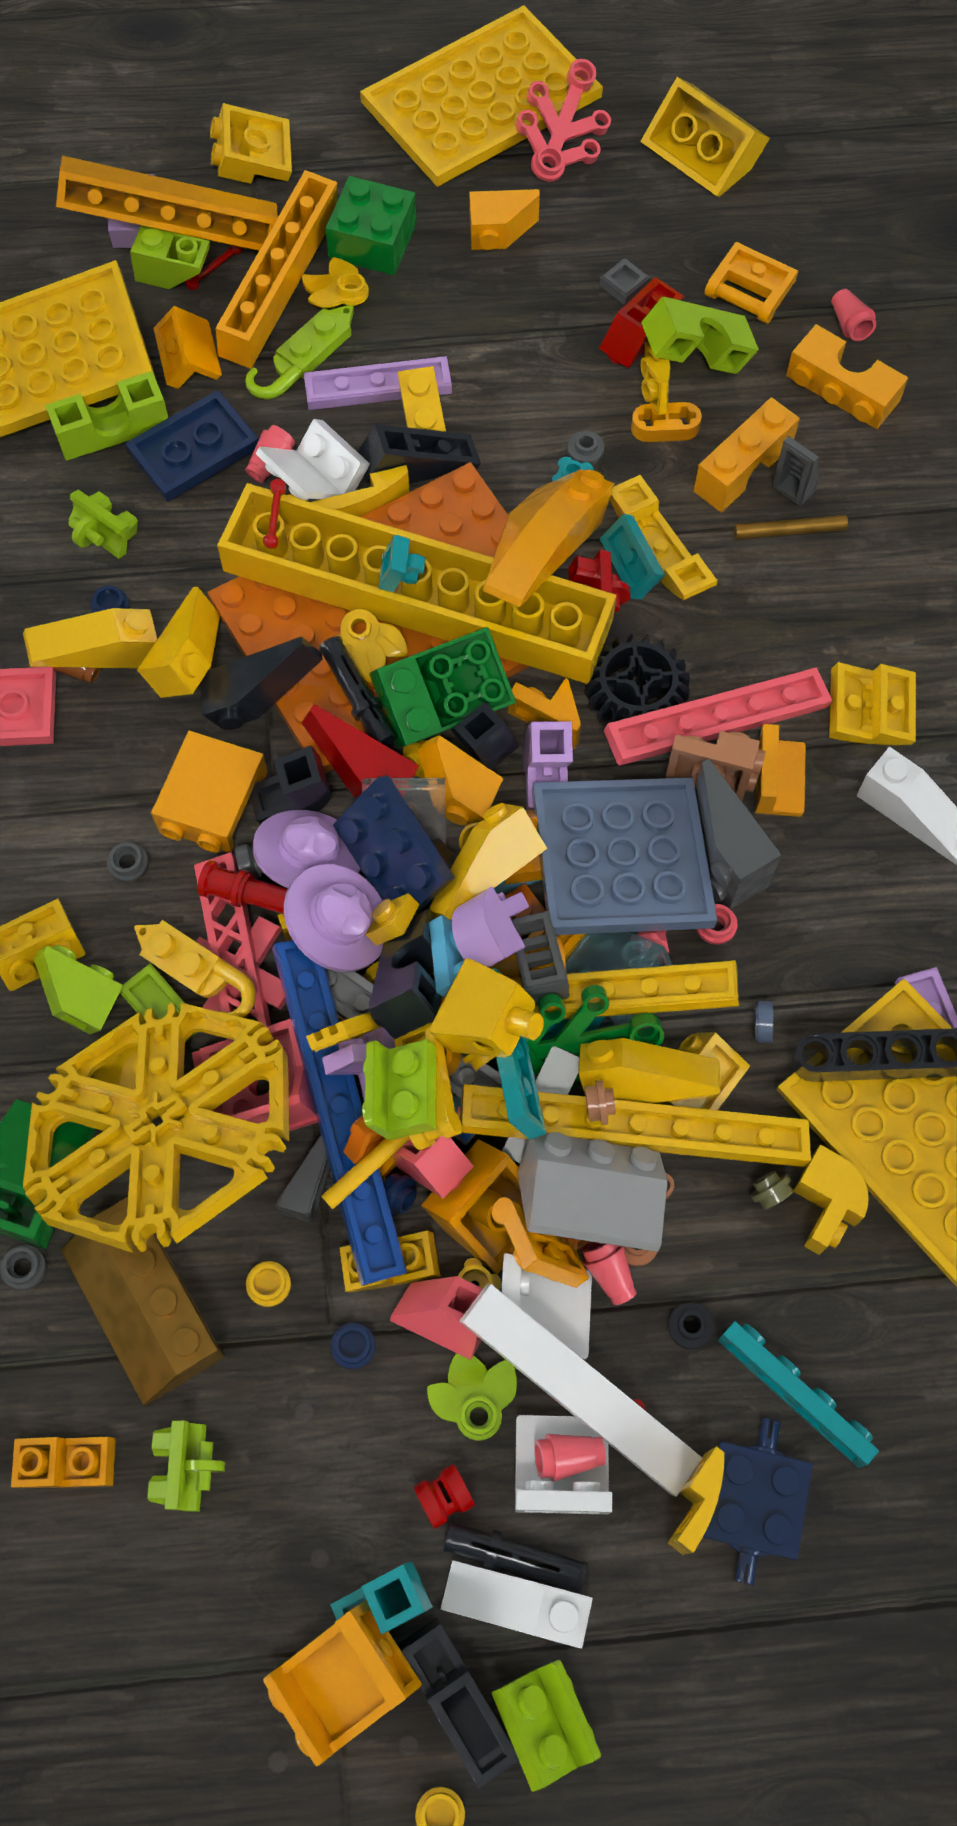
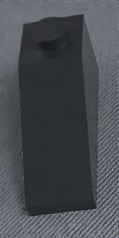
(423, 451)
(252, 684)

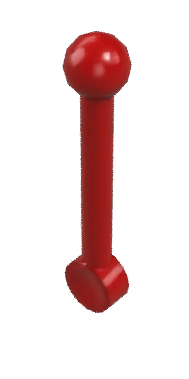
(193, 283)
(278, 488)

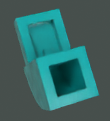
(391, 1597)

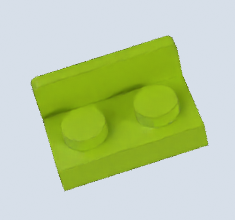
(400, 1089)
(546, 1724)

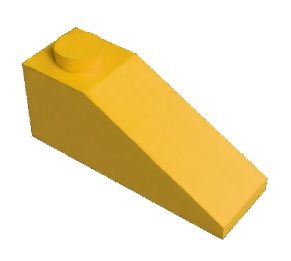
(93, 640)
(183, 649)
(489, 856)
(647, 1071)

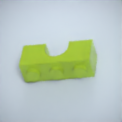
(680, 327)
(91, 429)

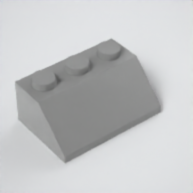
(593, 1191)

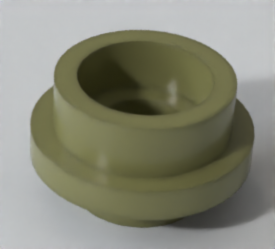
(771, 1189)

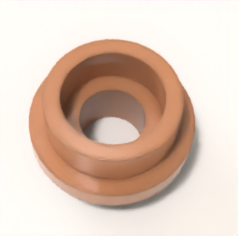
(599, 1102)

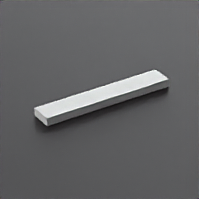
(581, 1389)

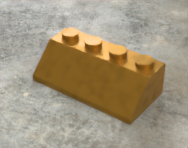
(143, 1310)

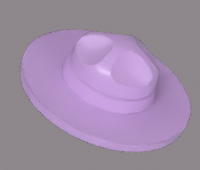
(297, 841)
(329, 915)

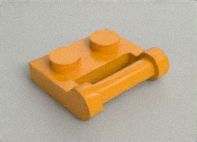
(755, 273)
(536, 1251)

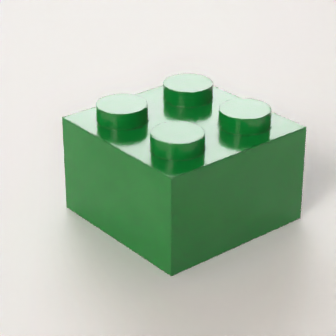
(371, 225)

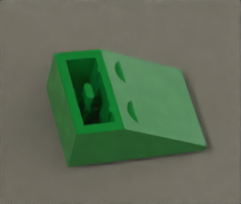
(441, 686)
(17, 1212)

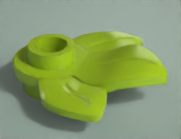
(474, 1388)

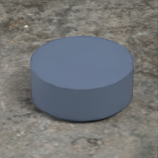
(764, 1021)

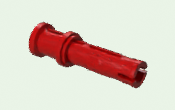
(240, 888)

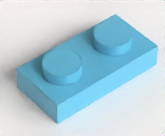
(445, 954)

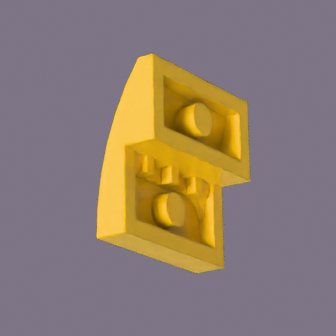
(873, 705)
(703, 1491)

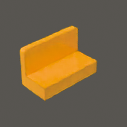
(186, 347)
(782, 775)

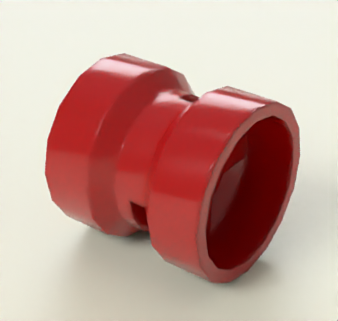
(433, 1500)

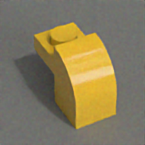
(838, 1189)

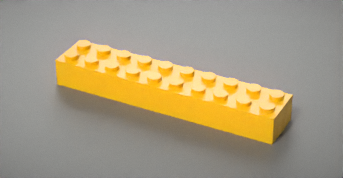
(340, 561)

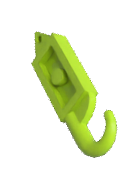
(305, 350)

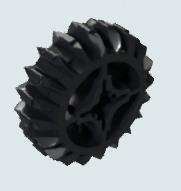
(654, 673)

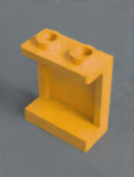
(207, 792)
(341, 1683)

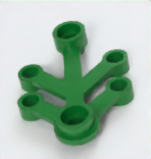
(573, 1033)

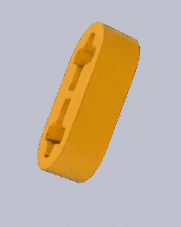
(666, 426)

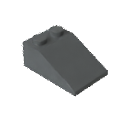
(736, 846)

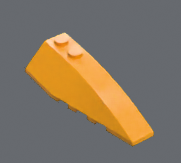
(546, 532)

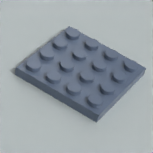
(623, 856)

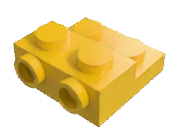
(250, 144)

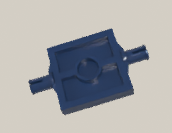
(760, 1502)

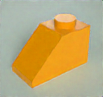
(501, 217)
(468, 783)

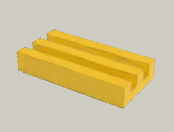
(342, 1031)

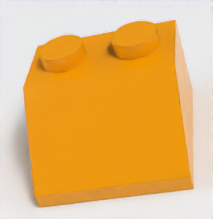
(468, 1208)

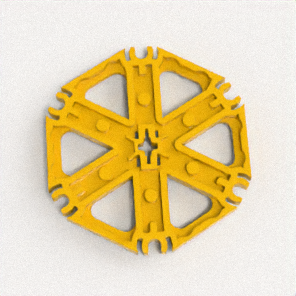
(150, 1150)

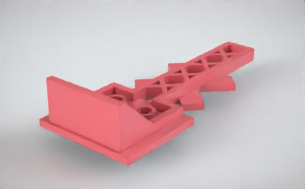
(254, 947)

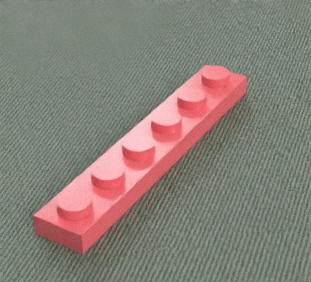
(727, 712)

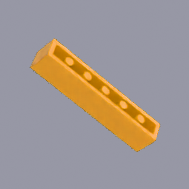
(164, 203)
(276, 270)

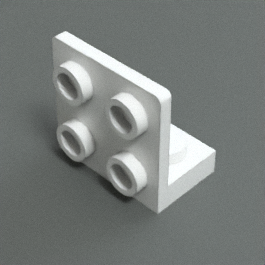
(319, 467)
(552, 1304)
(576, 1494)

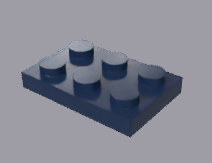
(192, 445)
(392, 845)

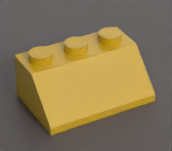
(703, 138)

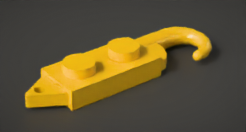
(193, 964)

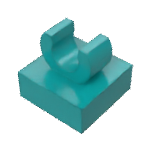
(399, 565)

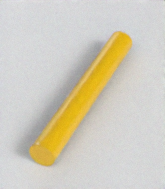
(362, 1170)

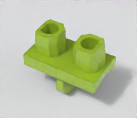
(97, 525)
(188, 1466)

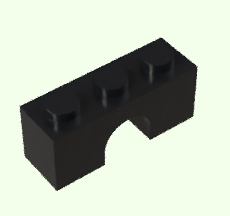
(403, 990)

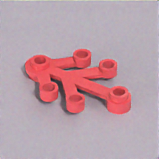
(561, 127)

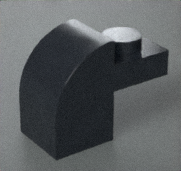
(486, 736)
(298, 786)

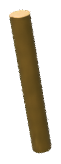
(790, 527)

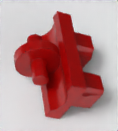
(597, 574)

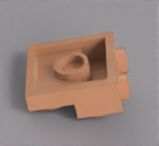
(733, 755)

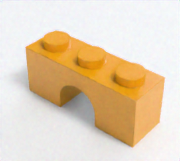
(865, 395)
(759, 439)

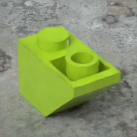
(166, 257)
(75, 991)

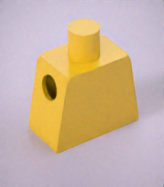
(485, 1013)

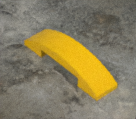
(384, 488)
(683, 573)

